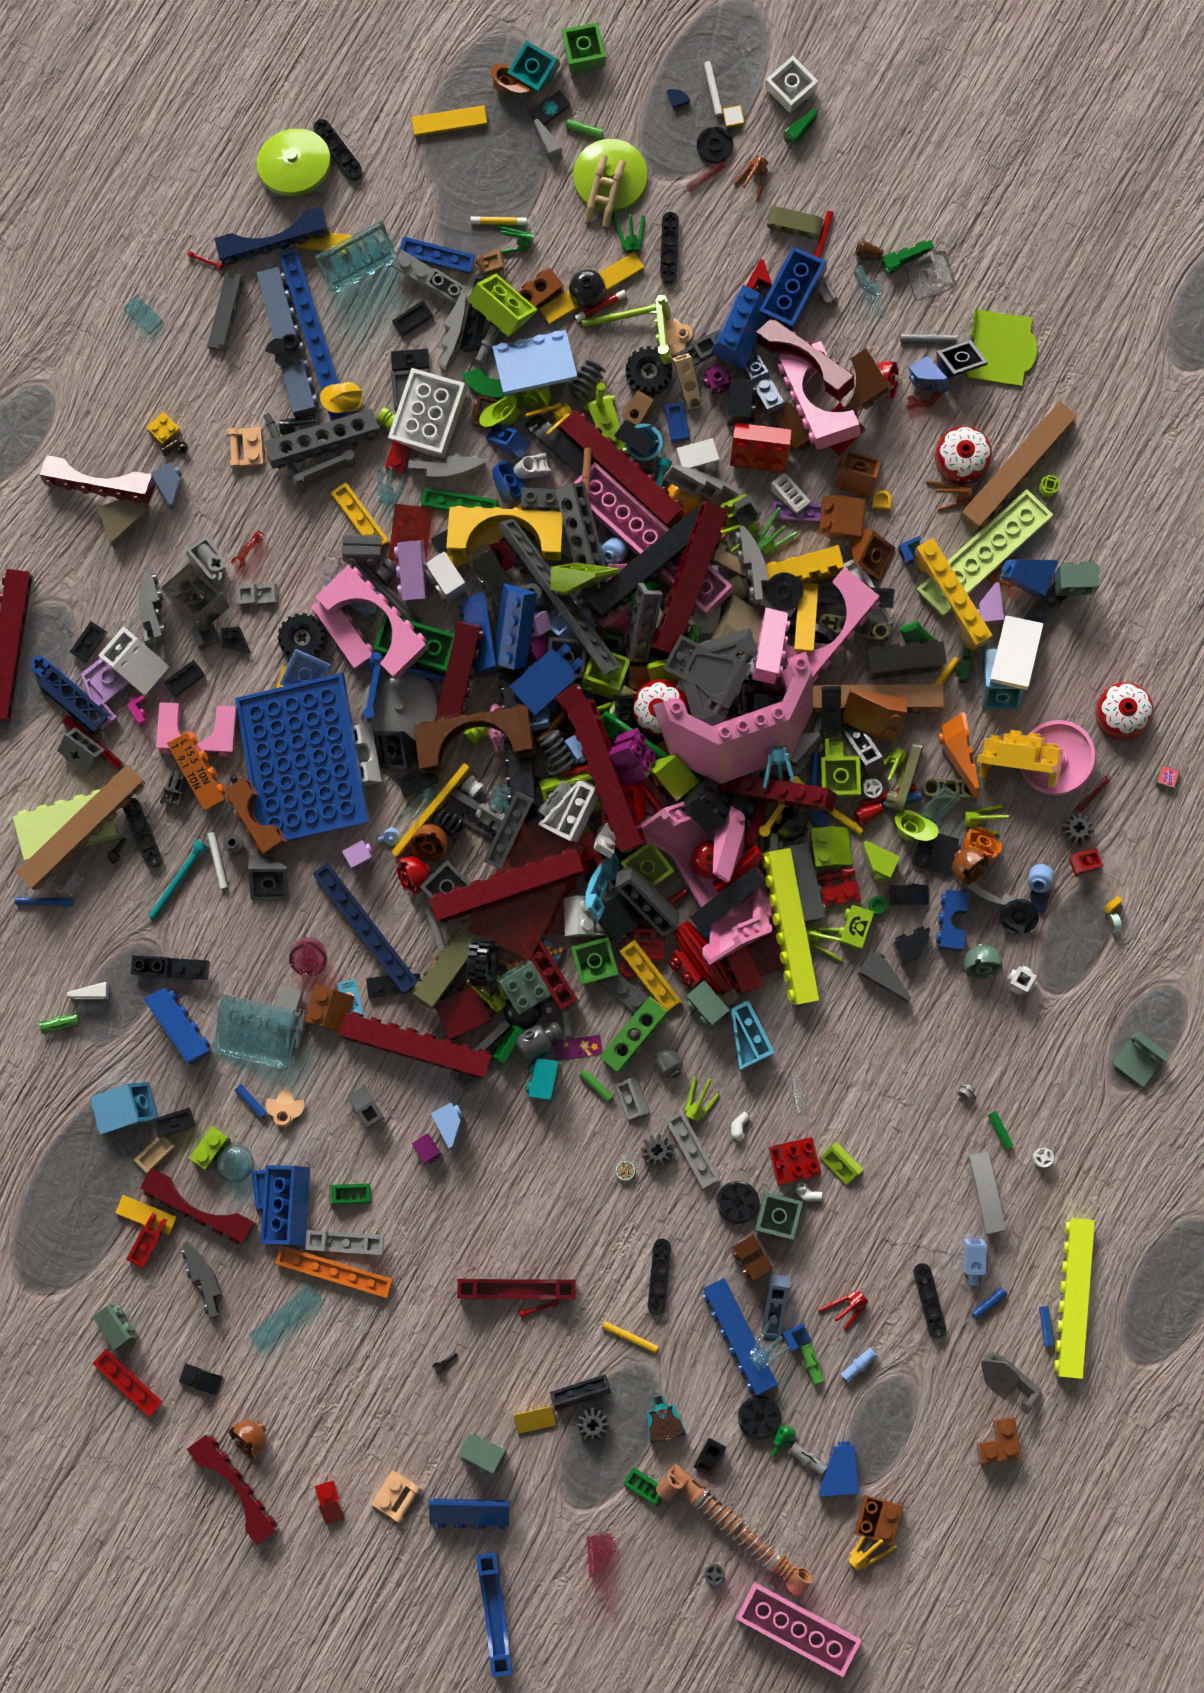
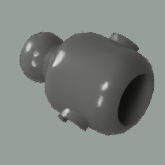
(537, 1041)

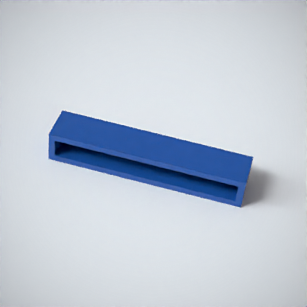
(738, 1333)

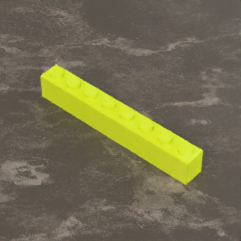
(790, 926)
(1075, 1298)

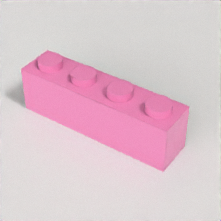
(345, 636)
(770, 646)

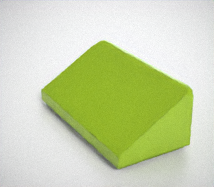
(841, 1163)

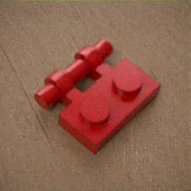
(841, 892)
(653, 948)

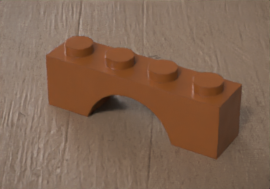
(243, 797)

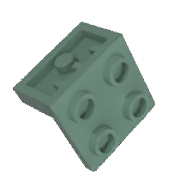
(523, 986)
(1140, 1058)

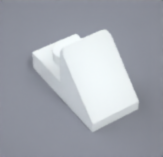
(605, 841)

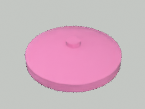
(1077, 759)

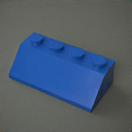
(793, 288)
(739, 328)
(475, 611)
(514, 627)
(177, 1025)
(287, 1217)
(469, 1512)

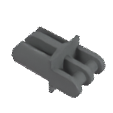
(174, 789)

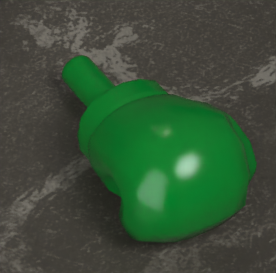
(784, 1436)

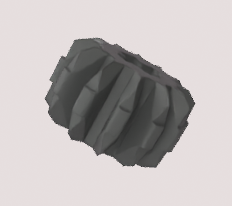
(1083, 834)
(652, 1145)
(598, 1429)

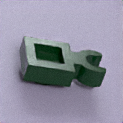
(963, 669)

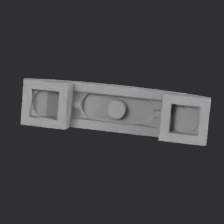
(986, 896)
(344, 1242)

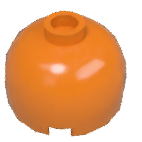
(983, 840)

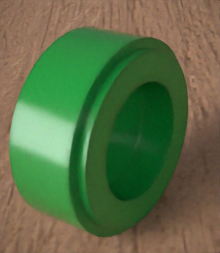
(878, 905)

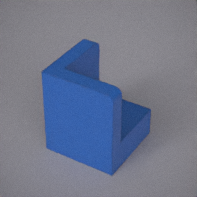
(907, 549)
(796, 1336)

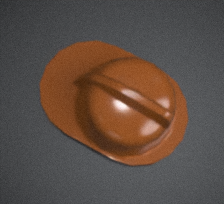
(506, 83)

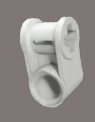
(532, 467)

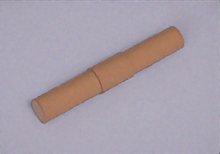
(586, 473)

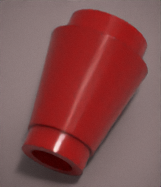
(867, 813)

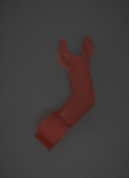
(925, 402)
(256, 539)

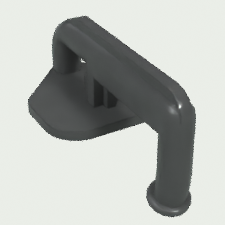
(1003, 1376)

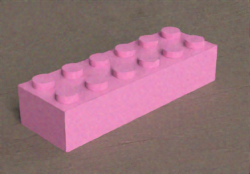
(798, 1629)

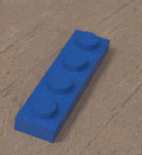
(438, 255)

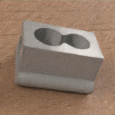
(827, 293)

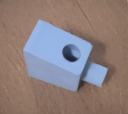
(974, 1251)

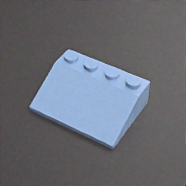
(534, 362)

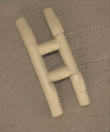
(613, 183)

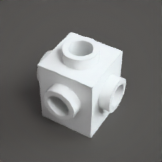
(1028, 977)

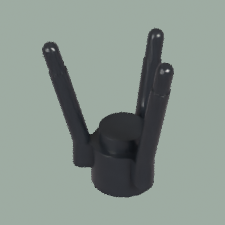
(289, 426)

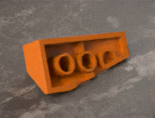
(955, 740)

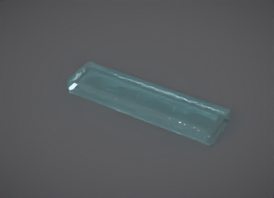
(285, 1316)

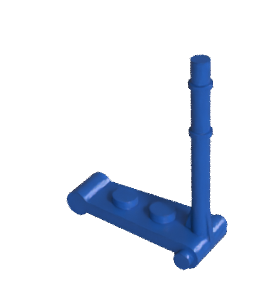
(375, 666)

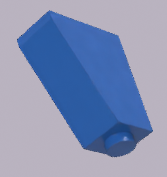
(1029, 575)
(841, 1472)

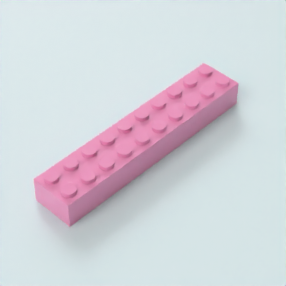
(640, 528)

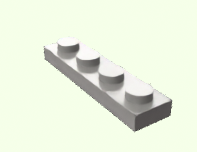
(692, 1149)

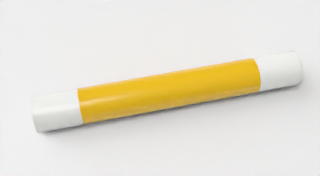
(499, 220)

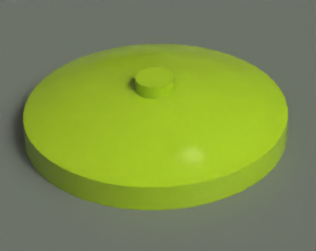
(293, 162)
(633, 178)

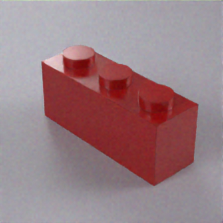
(744, 971)

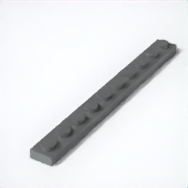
(563, 603)

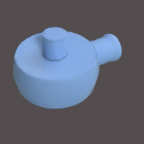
(391, 836)

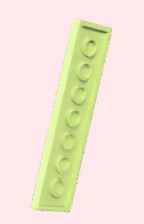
(990, 547)

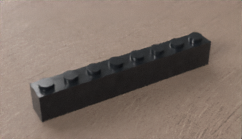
(643, 568)
(521, 768)

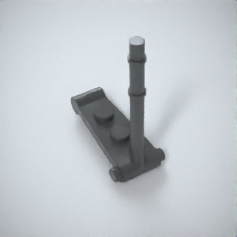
(314, 473)

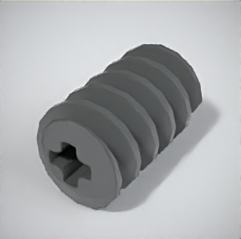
(585, 379)
(556, 750)

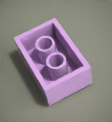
(411, 570)

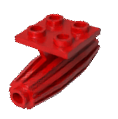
(691, 963)

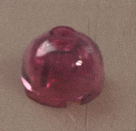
(308, 956)

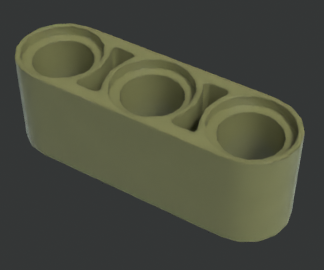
(795, 222)
(958, 785)

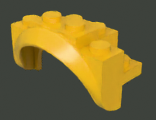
(1022, 753)

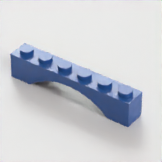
(494, 1614)

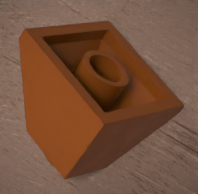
(872, 553)

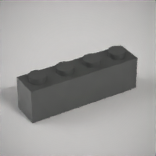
(808, 888)
(647, 900)

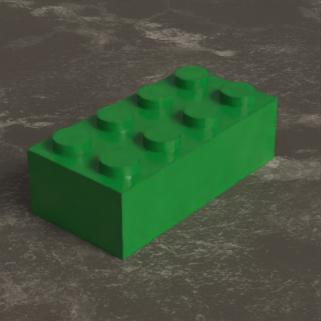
(438, 641)

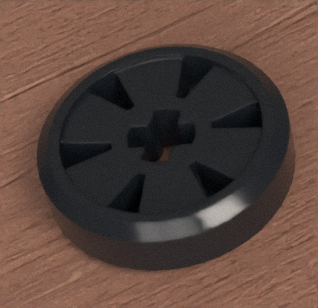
(729, 1211)
(770, 1422)

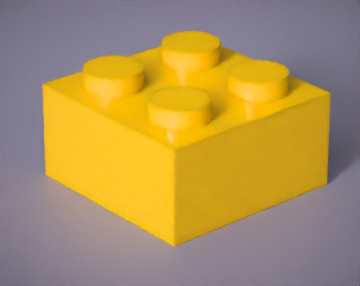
(163, 429)

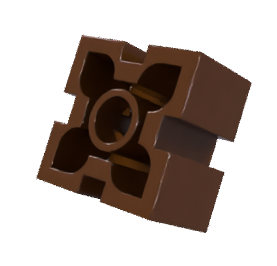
(752, 1258)

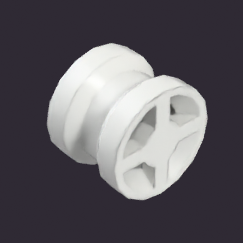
(868, 783)
(472, 787)
(1044, 1159)

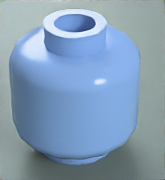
(614, 550)
(1040, 878)

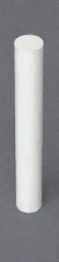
(713, 89)
(217, 860)

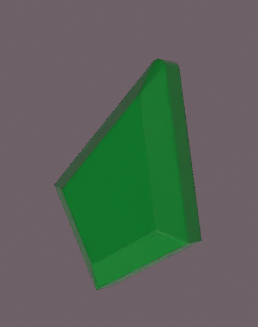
(915, 632)

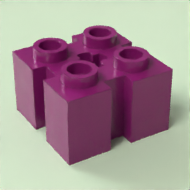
(632, 756)

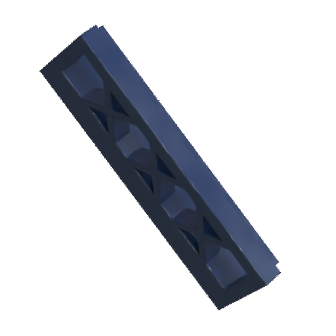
(68, 706)

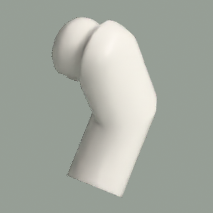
(737, 1126)
(806, 1195)

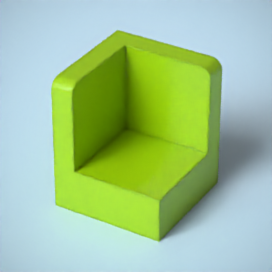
(833, 748)

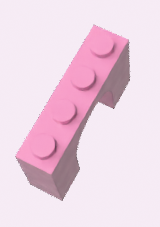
(220, 742)

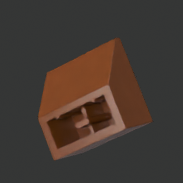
(878, 1519)

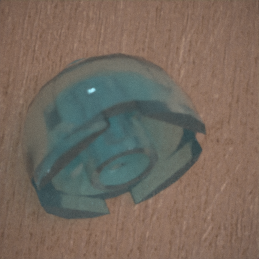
(234, 1163)

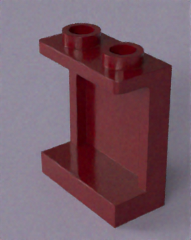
(463, 1012)

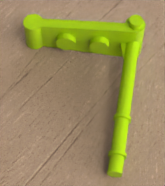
(663, 312)
(604, 415)

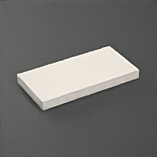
(1016, 652)

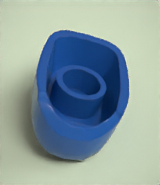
(507, 482)

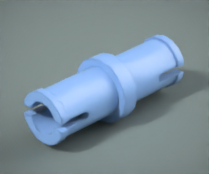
(859, 1365)

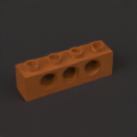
(549, 281)

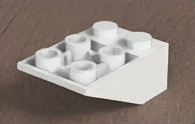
(133, 661)
(579, 919)

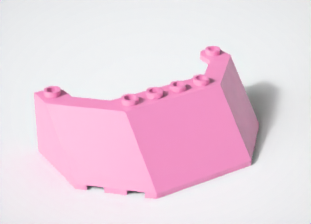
(743, 742)
(747, 922)

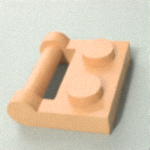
(251, 446)
(390, 1493)

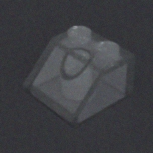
(930, 275)

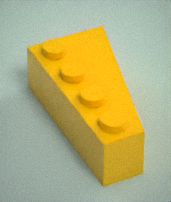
(811, 566)

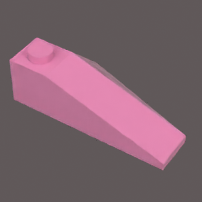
(729, 844)

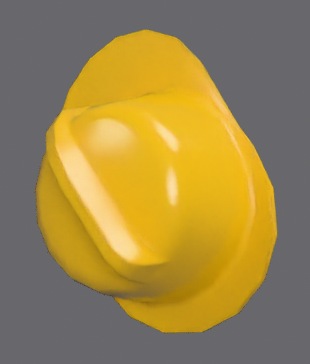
(341, 397)

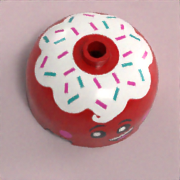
(960, 465)
(651, 694)
(1116, 719)

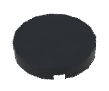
(715, 145)
(784, 591)
(1019, 916)

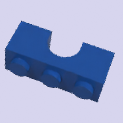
(949, 936)

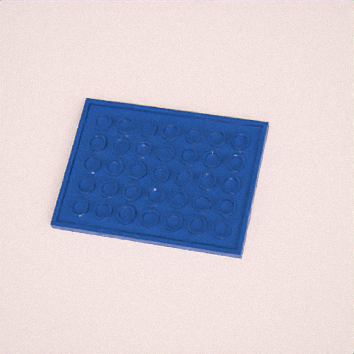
(303, 757)

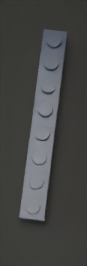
(281, 323)

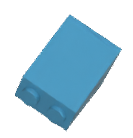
(997, 695)
(123, 1107)

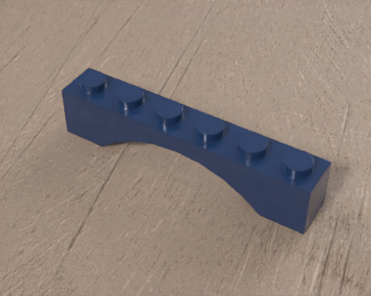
(308, 226)

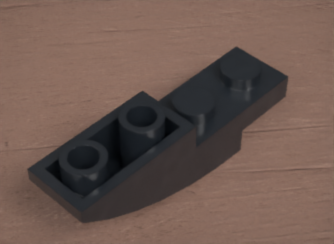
(170, 967)

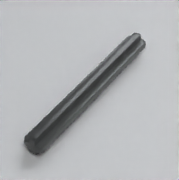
(386, 591)

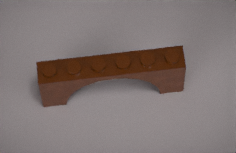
(870, 385)
(434, 737)

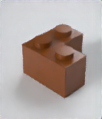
(1006, 1443)

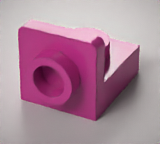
(139, 714)

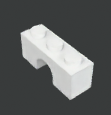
(367, 754)

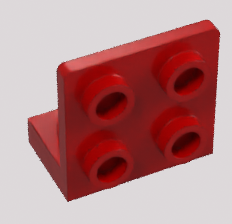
(794, 1160)

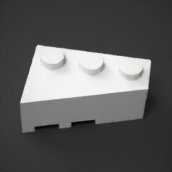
(572, 812)

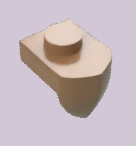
(491, 262)

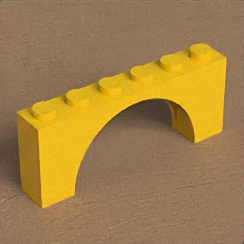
(468, 522)
(933, 562)

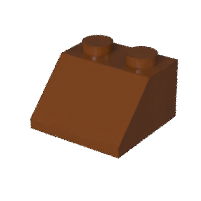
(857, 473)
(842, 517)
(328, 1008)

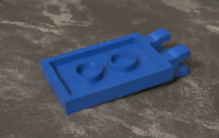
(546, 679)

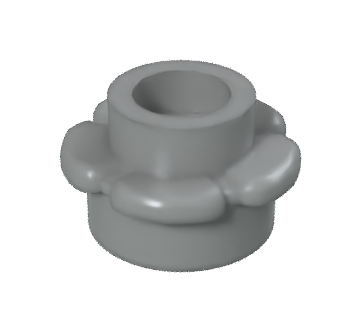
(966, 1092)

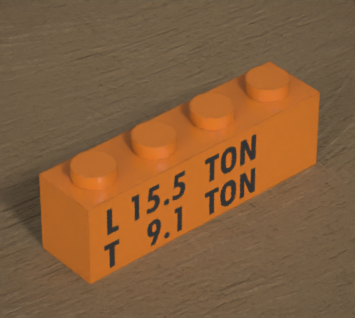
(196, 769)

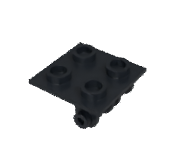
(936, 854)

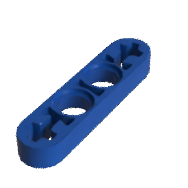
(40, 672)

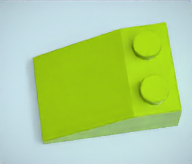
(578, 576)

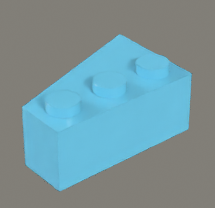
(749, 1036)

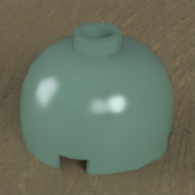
(982, 961)

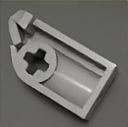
(203, 557)

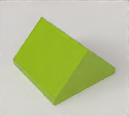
(674, 776)

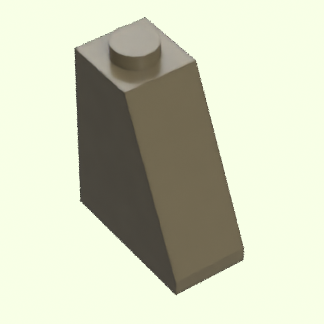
(121, 518)

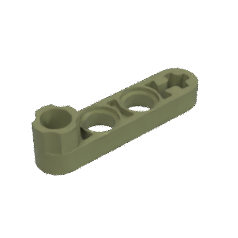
(873, 630)
(898, 800)

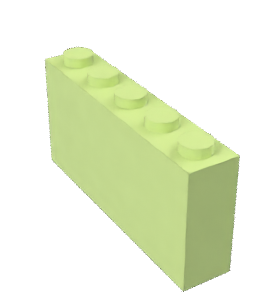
(40, 825)

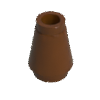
(868, 251)

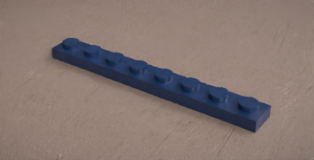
(365, 928)

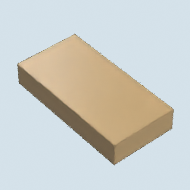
(154, 1153)

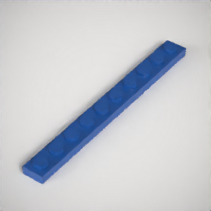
(309, 322)

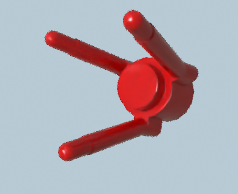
(856, 1301)

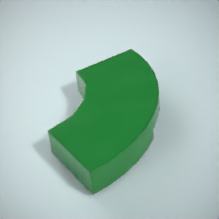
(483, 385)

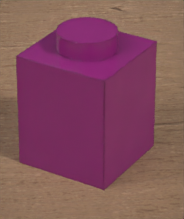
(427, 1149)

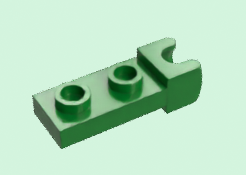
(892, 261)

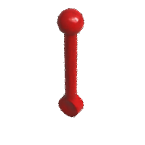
(220, 266)
(554, 1303)

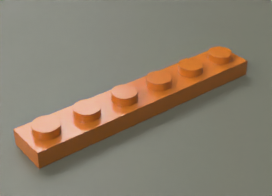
(333, 1271)

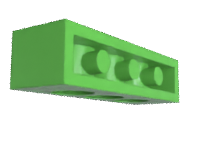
(611, 1053)

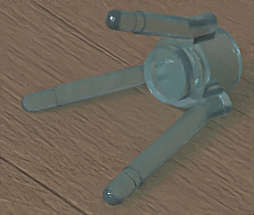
(387, 493)
(426, 798)
(759, 1358)

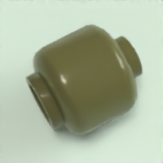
(740, 587)

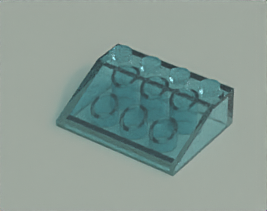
(356, 257)
(255, 1031)

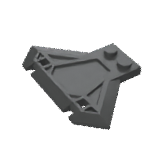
(711, 671)

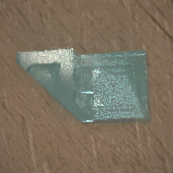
(869, 286)

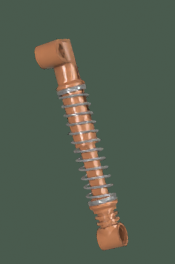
(680, 1481)

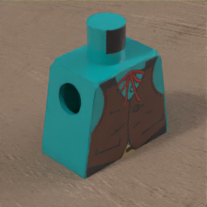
(663, 1421)

